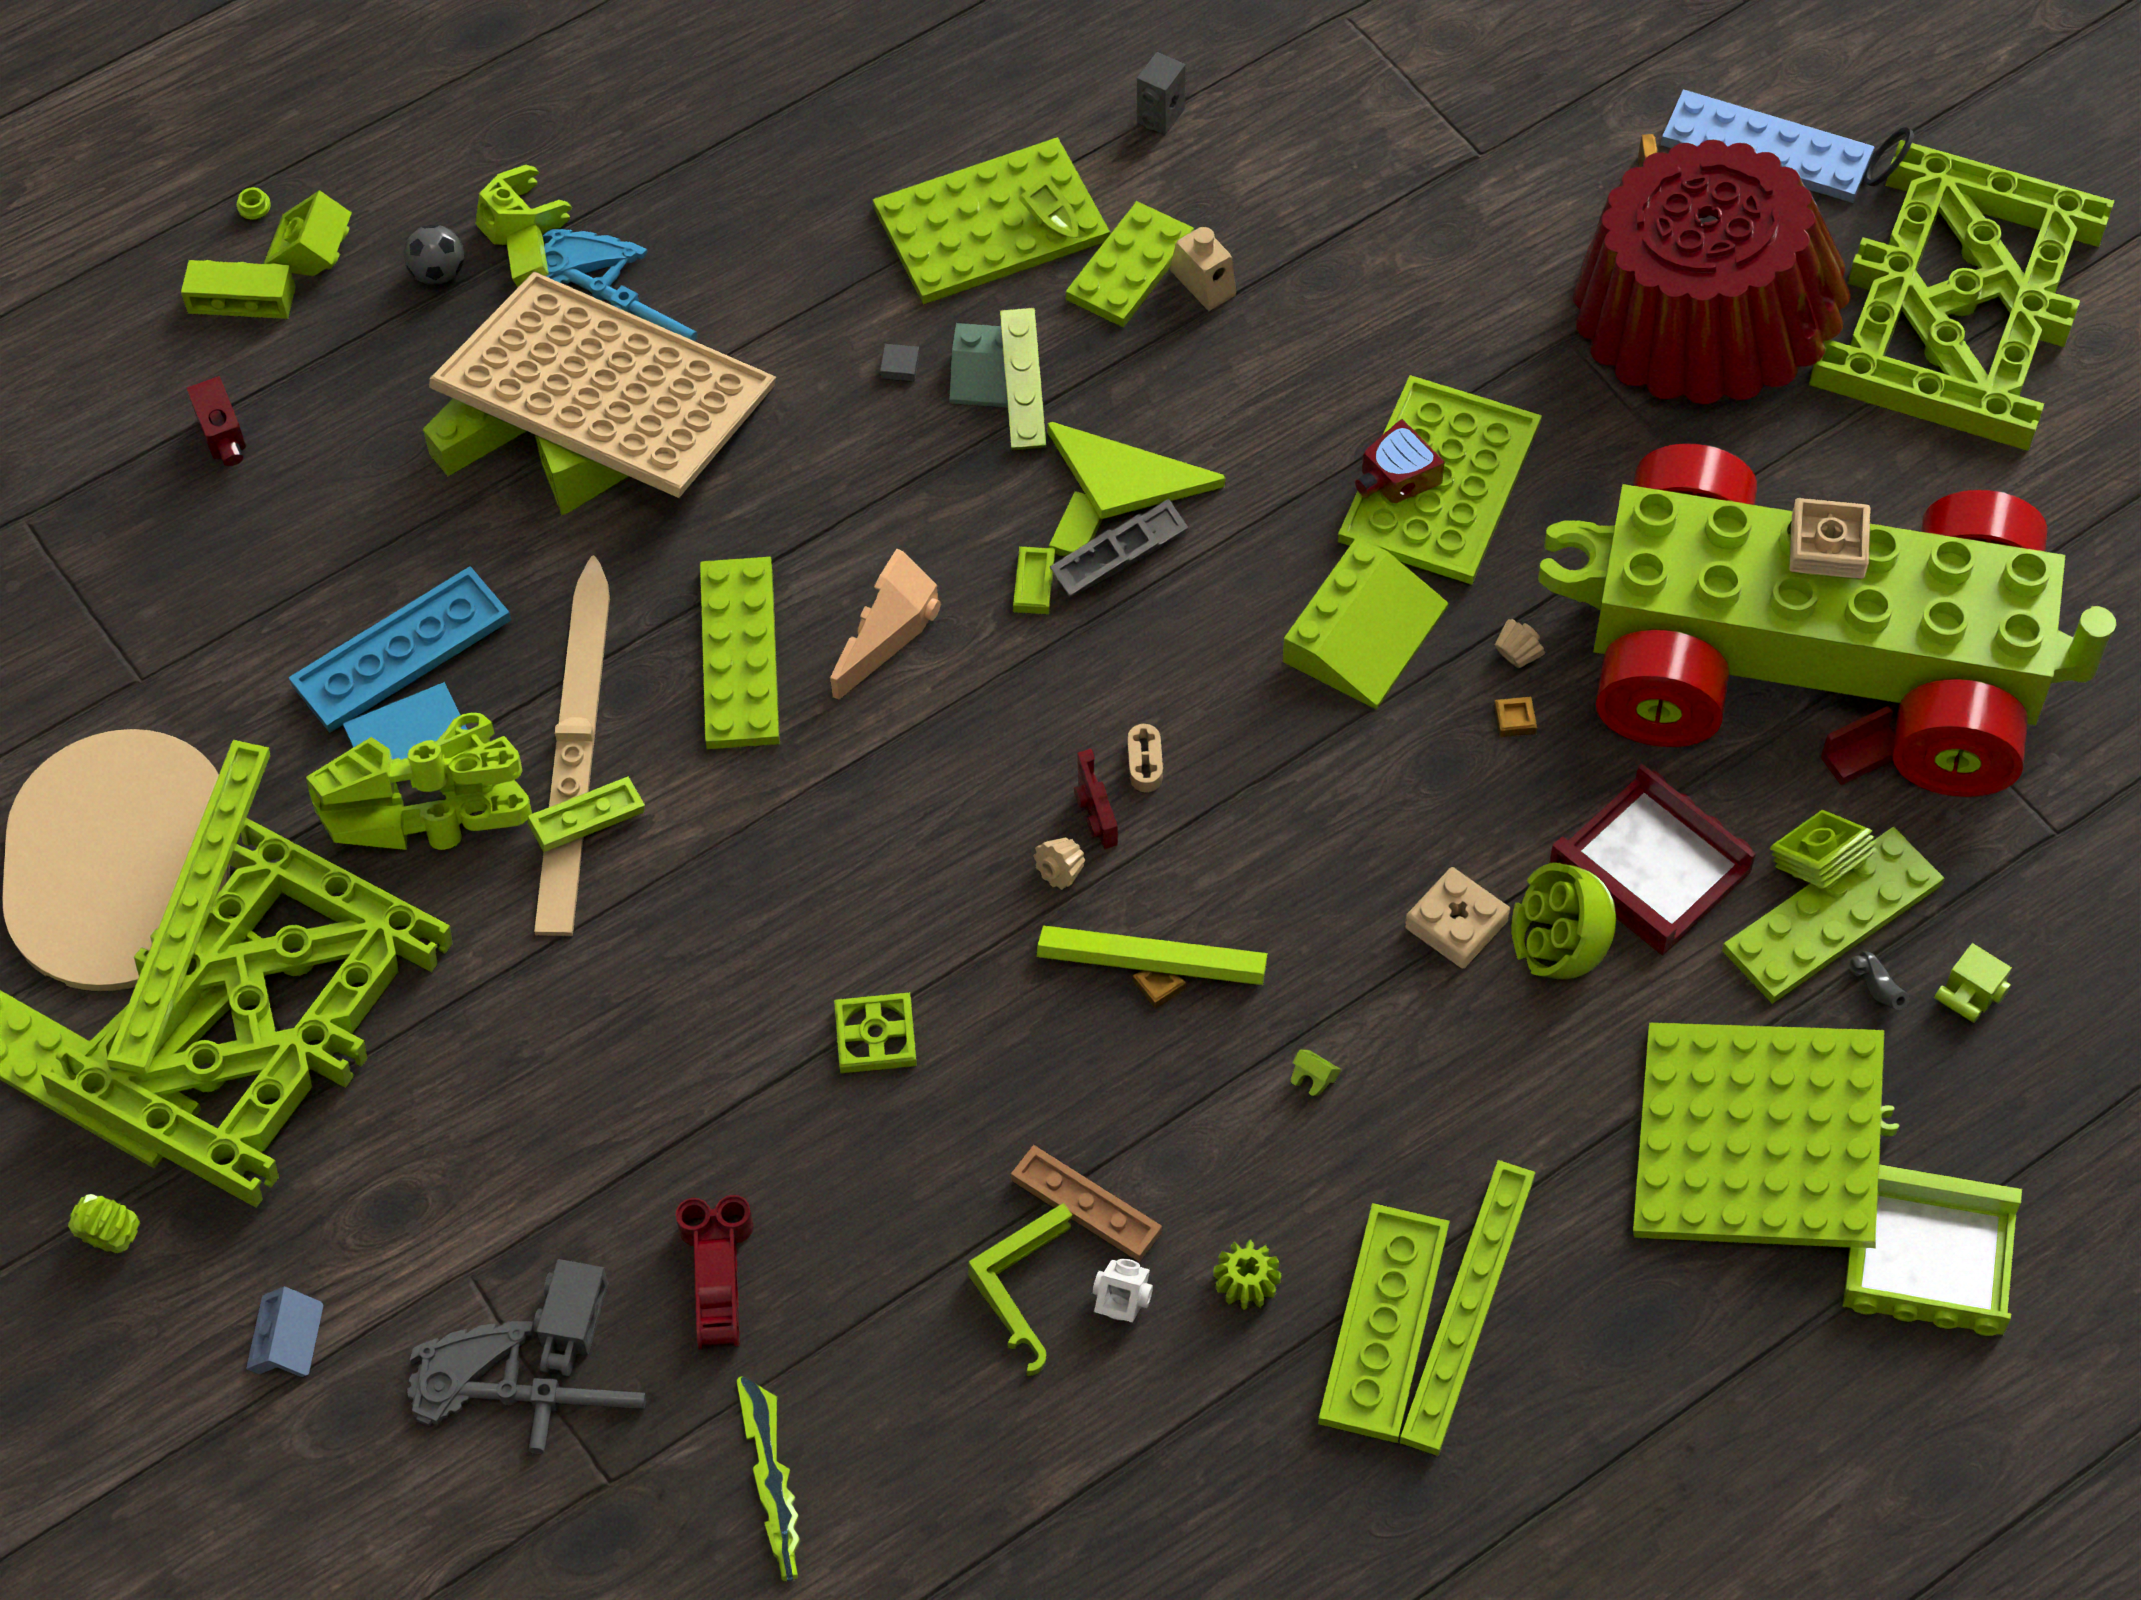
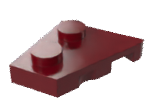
(1094, 797)

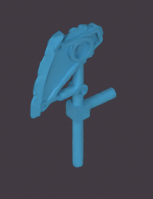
(576, 253)

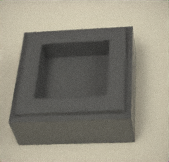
(899, 362)

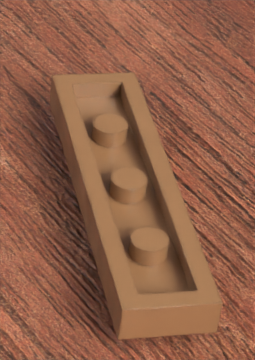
(1087, 1202)

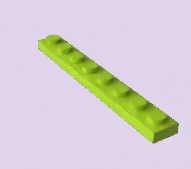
(1467, 1308)

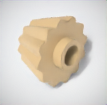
(1519, 643)
(1059, 861)

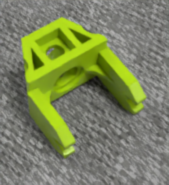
(504, 212)

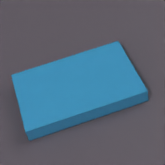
(406, 721)

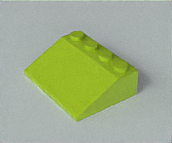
(1363, 624)

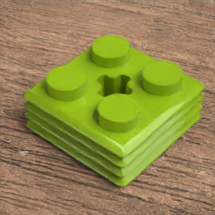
(1823, 849)

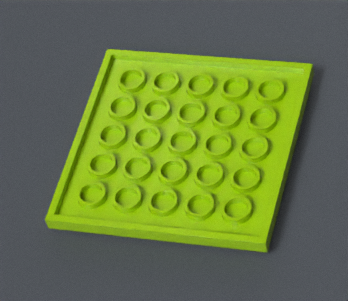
(1760, 1135)

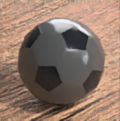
(433, 254)

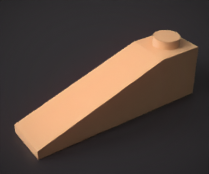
(898, 615)

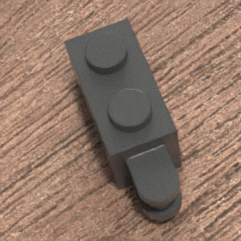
(569, 1313)

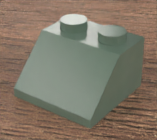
(978, 366)

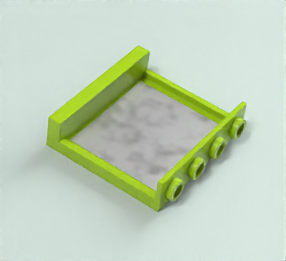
(1937, 1252)

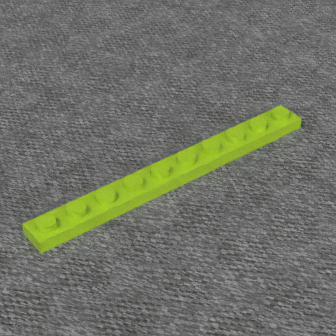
(188, 908)

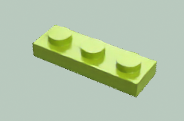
(585, 814)

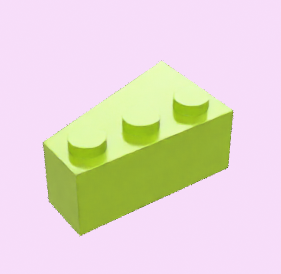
(464, 435)

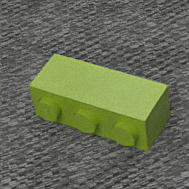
(238, 289)

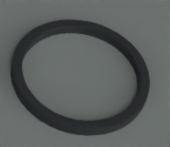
(1909, 139)

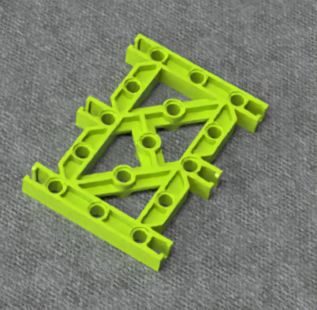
(1965, 394)
(281, 1058)

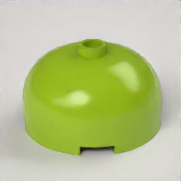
(1580, 916)

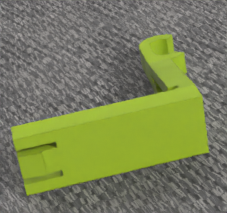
(987, 1265)

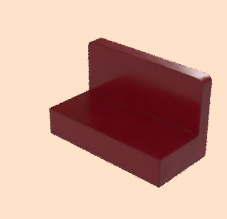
(1860, 746)

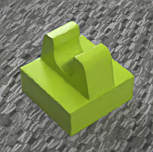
(1317, 1068)

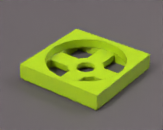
(878, 1060)

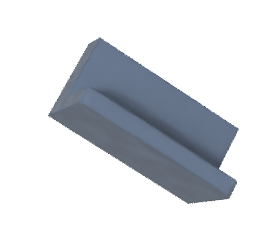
(285, 1332)

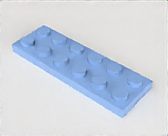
(1822, 159)

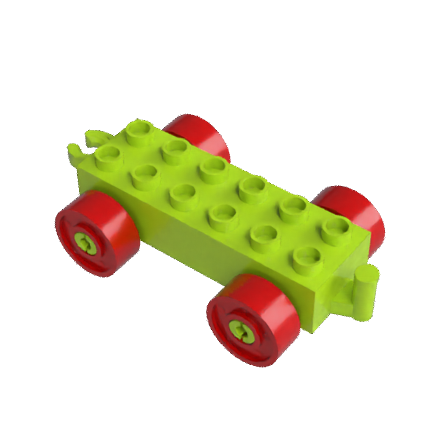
(1942, 622)

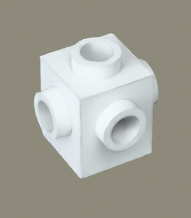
(1122, 1290)

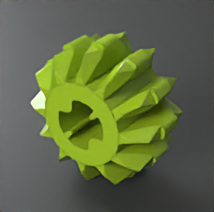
(104, 1223)
(1251, 1286)

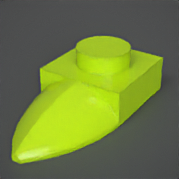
(1050, 207)

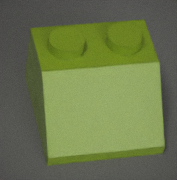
(310, 235)

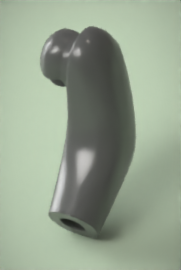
(1879, 981)

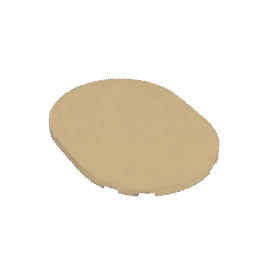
(100, 852)

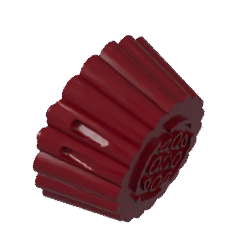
(1715, 300)

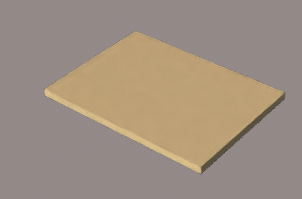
(604, 383)

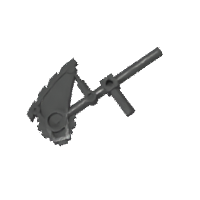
(461, 1358)

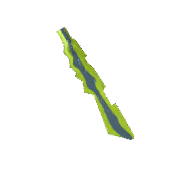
(771, 1477)

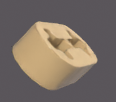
(1152, 757)

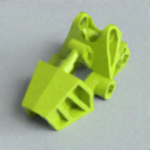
(363, 806)

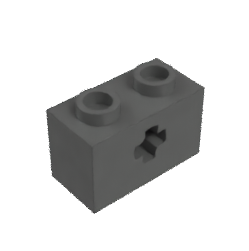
(1161, 93)

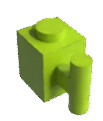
(1975, 983)

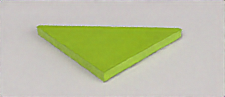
(1126, 477)

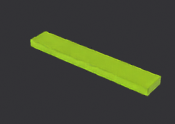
(1152, 955)

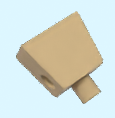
(1204, 267)

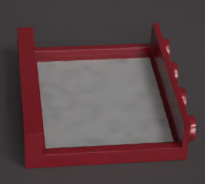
(1658, 859)

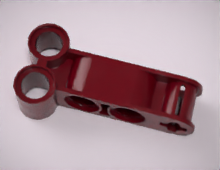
(716, 1264)

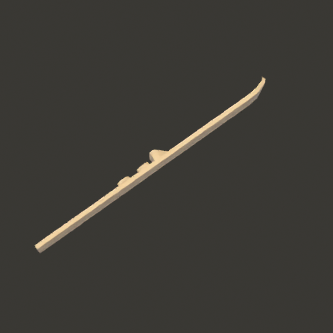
(574, 745)

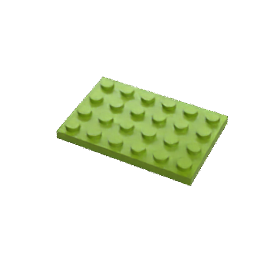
(975, 227)
(1455, 521)

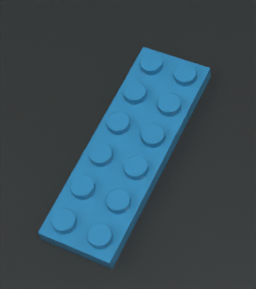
(399, 649)

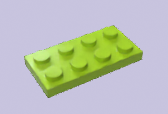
(1128, 264)

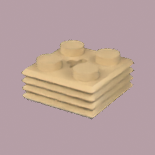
(1830, 538)
(1466, 935)

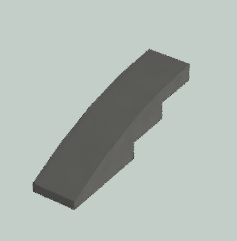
(1119, 548)

